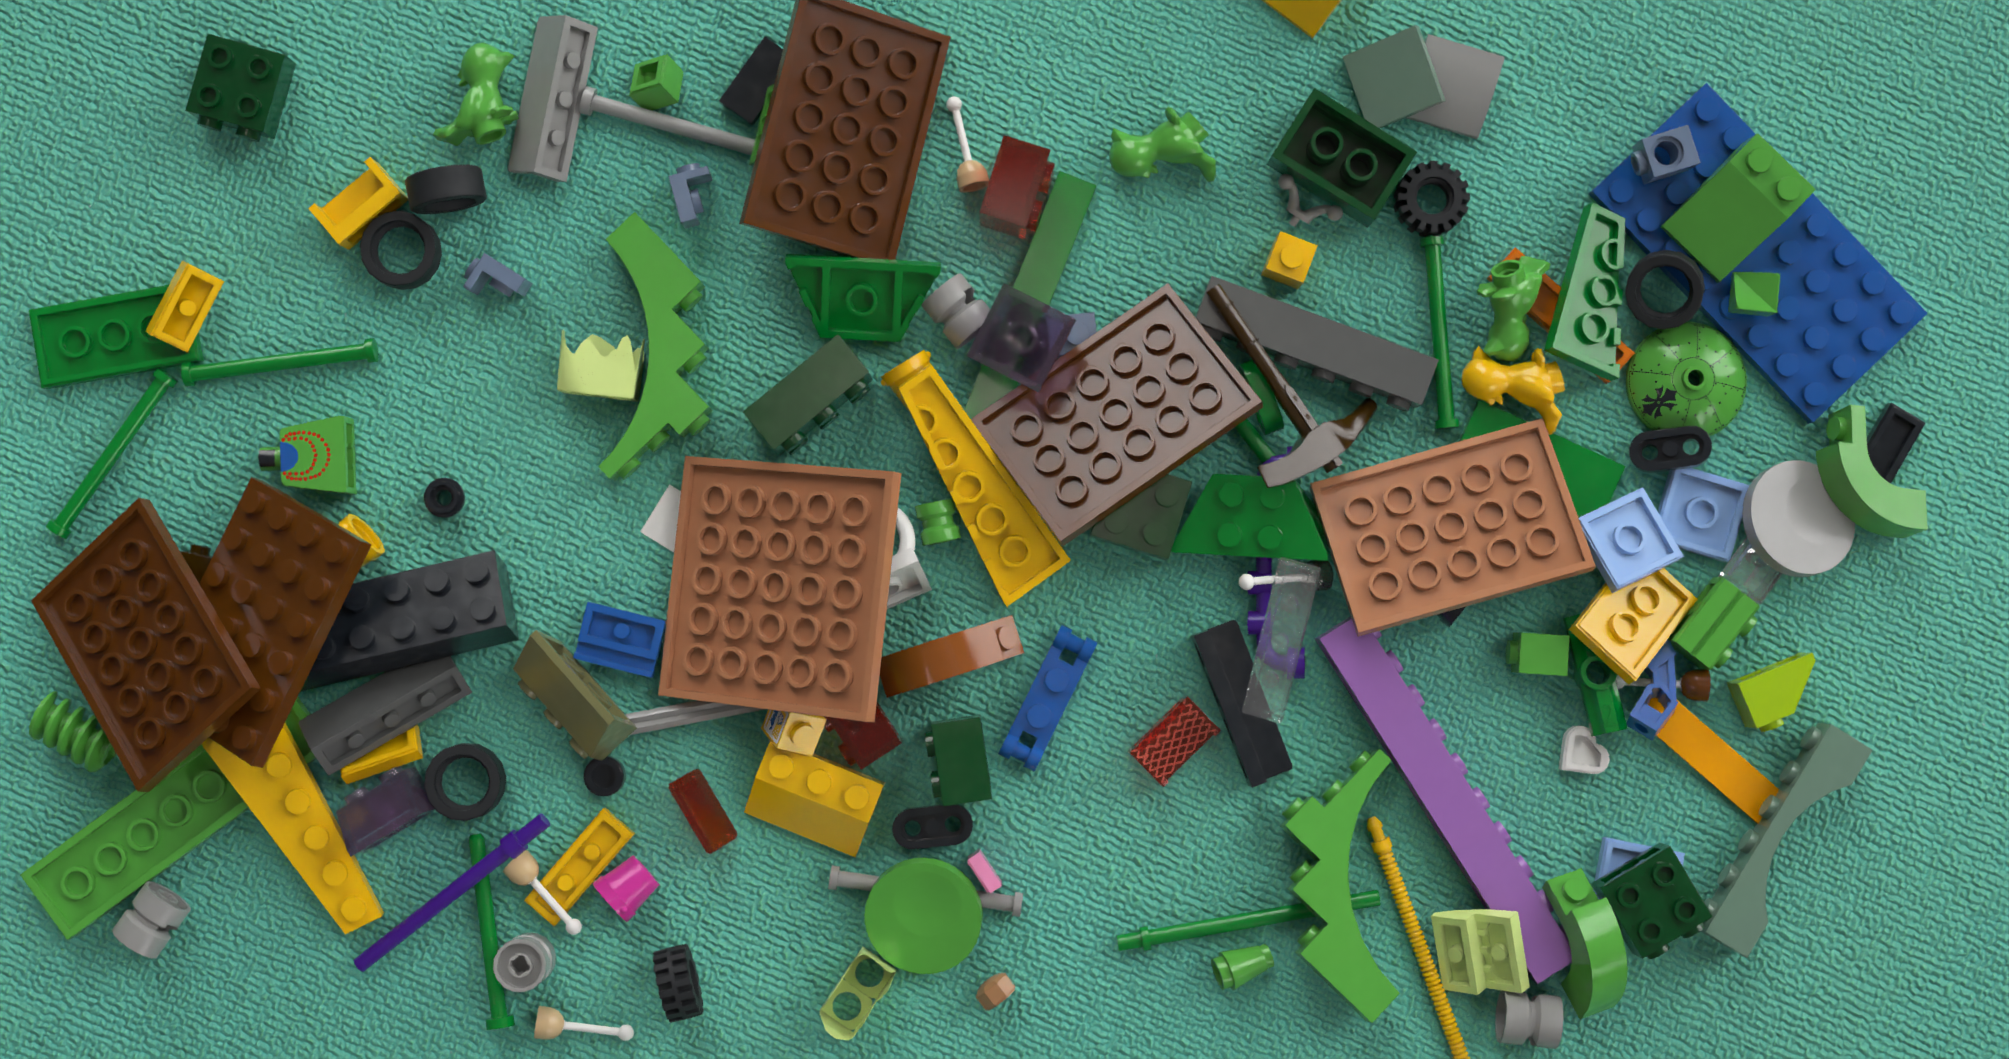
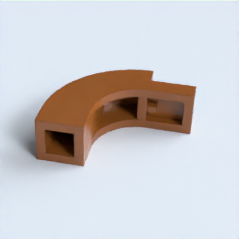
(950, 656)

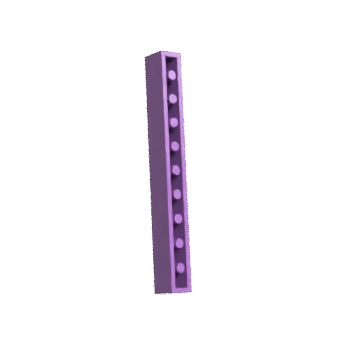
(1444, 793)

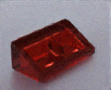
(703, 810)

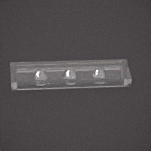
(1281, 639)

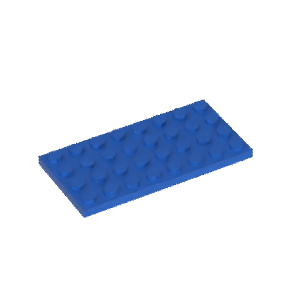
(1834, 297)

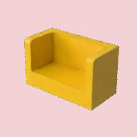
(359, 204)

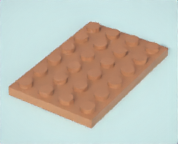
(1451, 527)

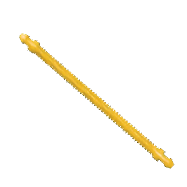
(1382, 847)

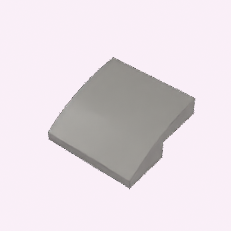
(1468, 84)

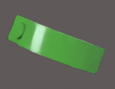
(1857, 485)
(1595, 942)

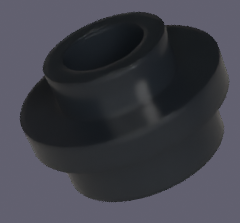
(432, 494)

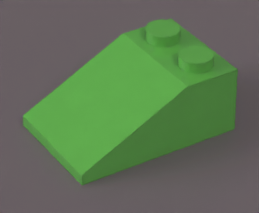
(1738, 207)

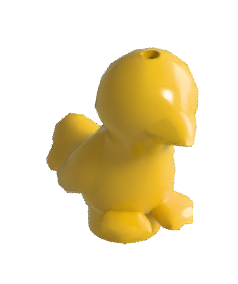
(1528, 382)

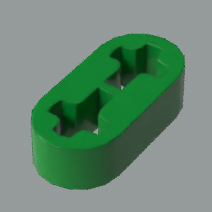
(1269, 416)

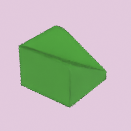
(656, 83)
(1754, 293)

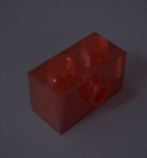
(865, 740)

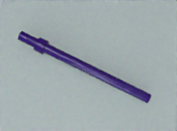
(510, 846)

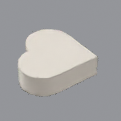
(1581, 752)

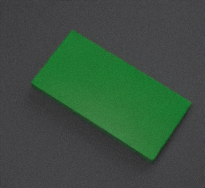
(102, 339)
(1587, 474)

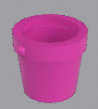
(626, 887)

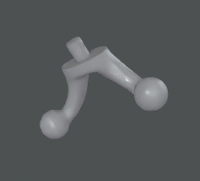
(1287, 183)

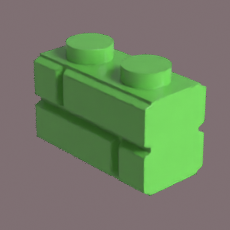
(1714, 624)

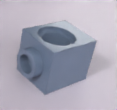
(1679, 146)

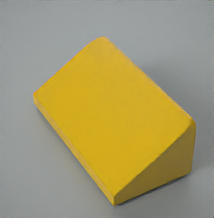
(184, 306)

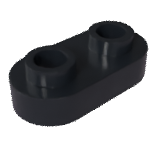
(1670, 449)
(933, 827)

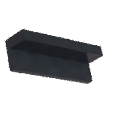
(1228, 673)

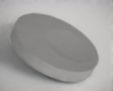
(1795, 520)

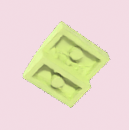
(1480, 950)

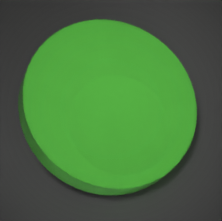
(923, 915)

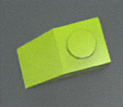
(1771, 691)

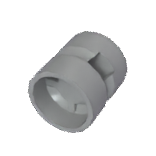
(957, 310)
(148, 925)
(524, 962)
(1535, 1019)

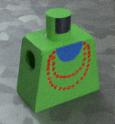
(315, 456)

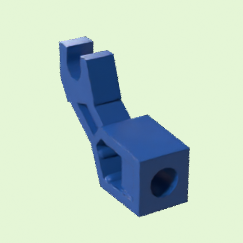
(1663, 687)

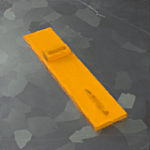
(1715, 760)

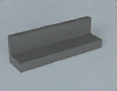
(381, 711)

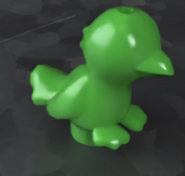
(482, 108)
(1171, 141)
(1511, 297)

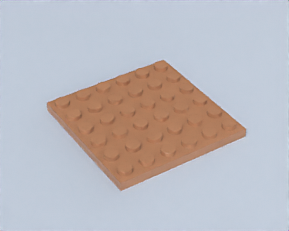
(780, 586)

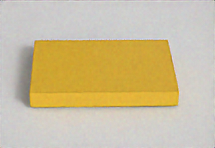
(1633, 622)

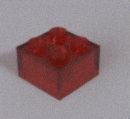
(1015, 186)

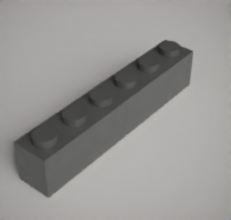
(1324, 347)

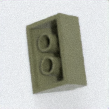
(571, 697)

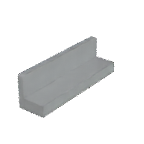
(552, 97)

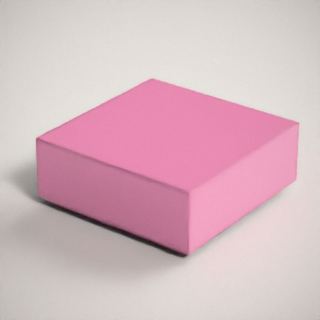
(984, 871)

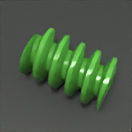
(71, 733)

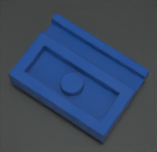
(620, 639)

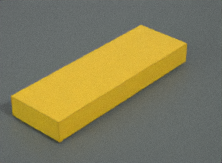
(581, 864)

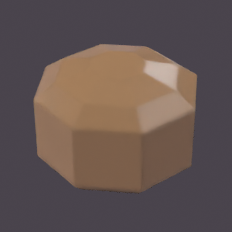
(995, 990)

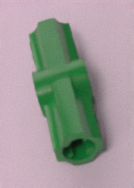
(1600, 700)

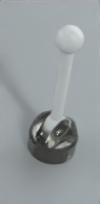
(1325, 580)

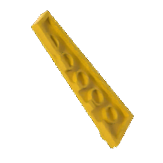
(997, 514)
(303, 827)

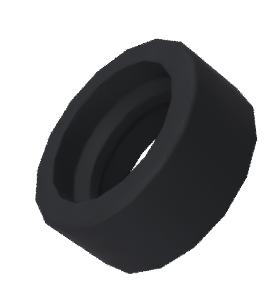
(445, 189)
(376, 231)
(1671, 319)
(434, 787)

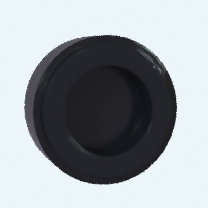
(604, 776)

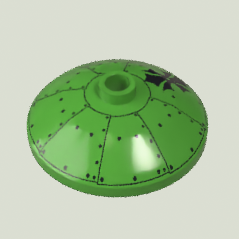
(1660, 384)

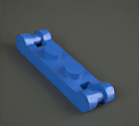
(1047, 698)

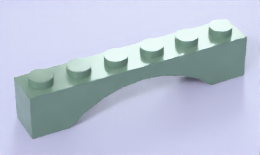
(1825, 764)

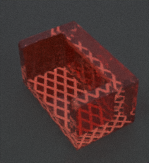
(1173, 740)

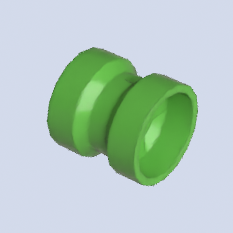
(937, 522)

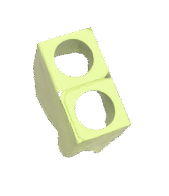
(601, 369)
(841, 1028)

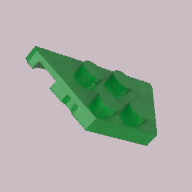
(862, 295)
(1248, 519)

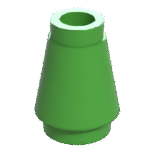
(1241, 965)

